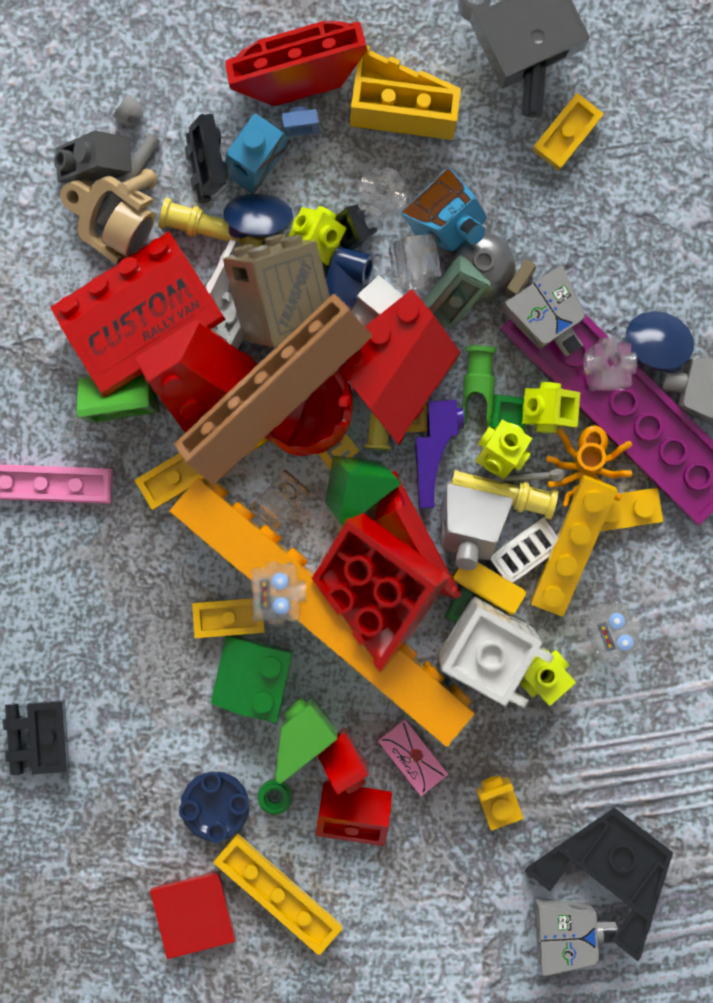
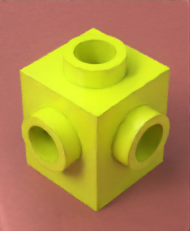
(321, 227)
(543, 407)
(503, 449)
(553, 684)

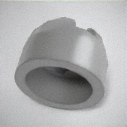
(129, 112)

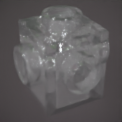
(382, 206)
(607, 377)

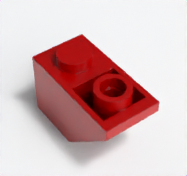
(344, 764)

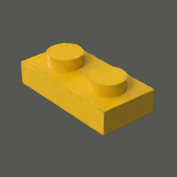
(567, 131)
(634, 509)
(225, 618)

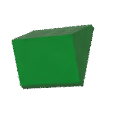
(357, 486)

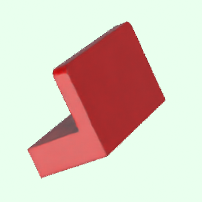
(354, 816)

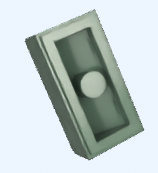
(456, 292)

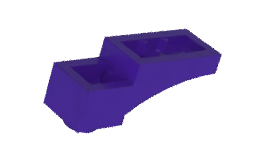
(443, 423)

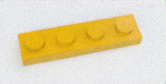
(170, 479)
(573, 545)
(278, 894)

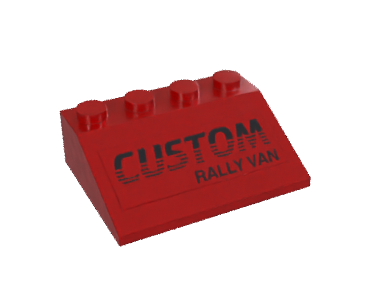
(133, 311)

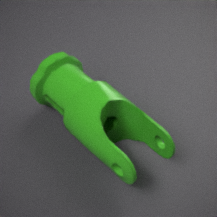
(479, 378)

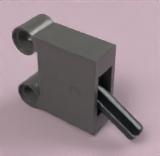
(526, 39)

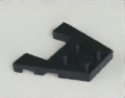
(621, 860)

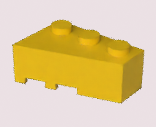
(402, 100)

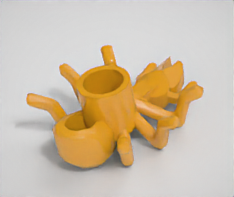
(588, 459)

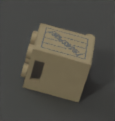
(275, 286)

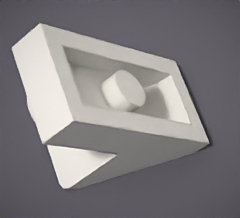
(374, 300)

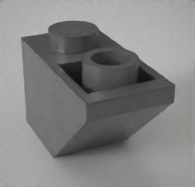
(93, 157)

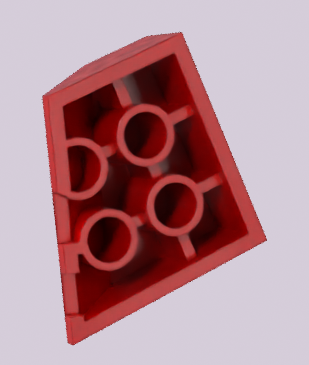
(400, 363)
(193, 371)
(378, 586)

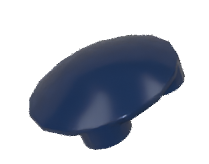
(257, 216)
(660, 341)
(214, 806)

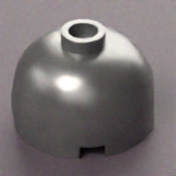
(492, 259)

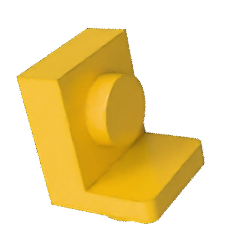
(499, 802)

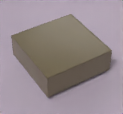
(520, 279)

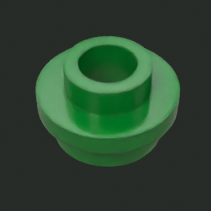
(269, 806)

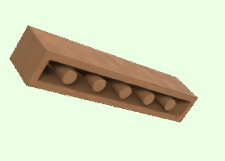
(273, 389)

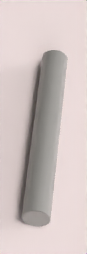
(138, 162)

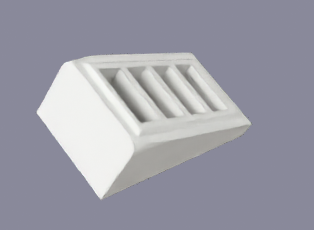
(500, 565)

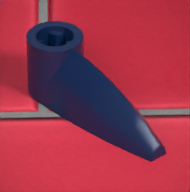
(348, 274)

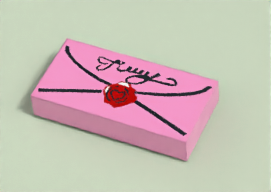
(412, 757)

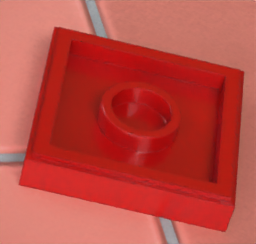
(193, 914)

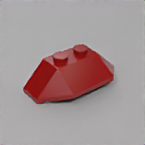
(297, 62)
(401, 519)

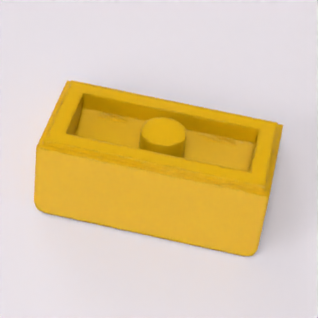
(490, 587)

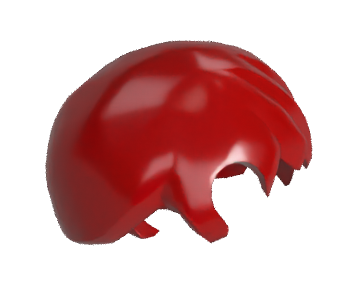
(318, 421)

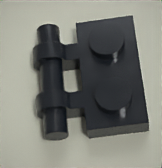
(205, 157)
(46, 737)

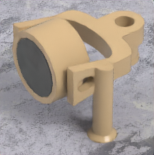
(128, 224)

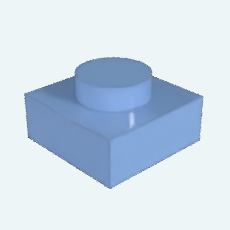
(300, 121)

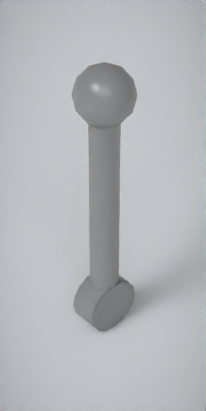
(553, 475)

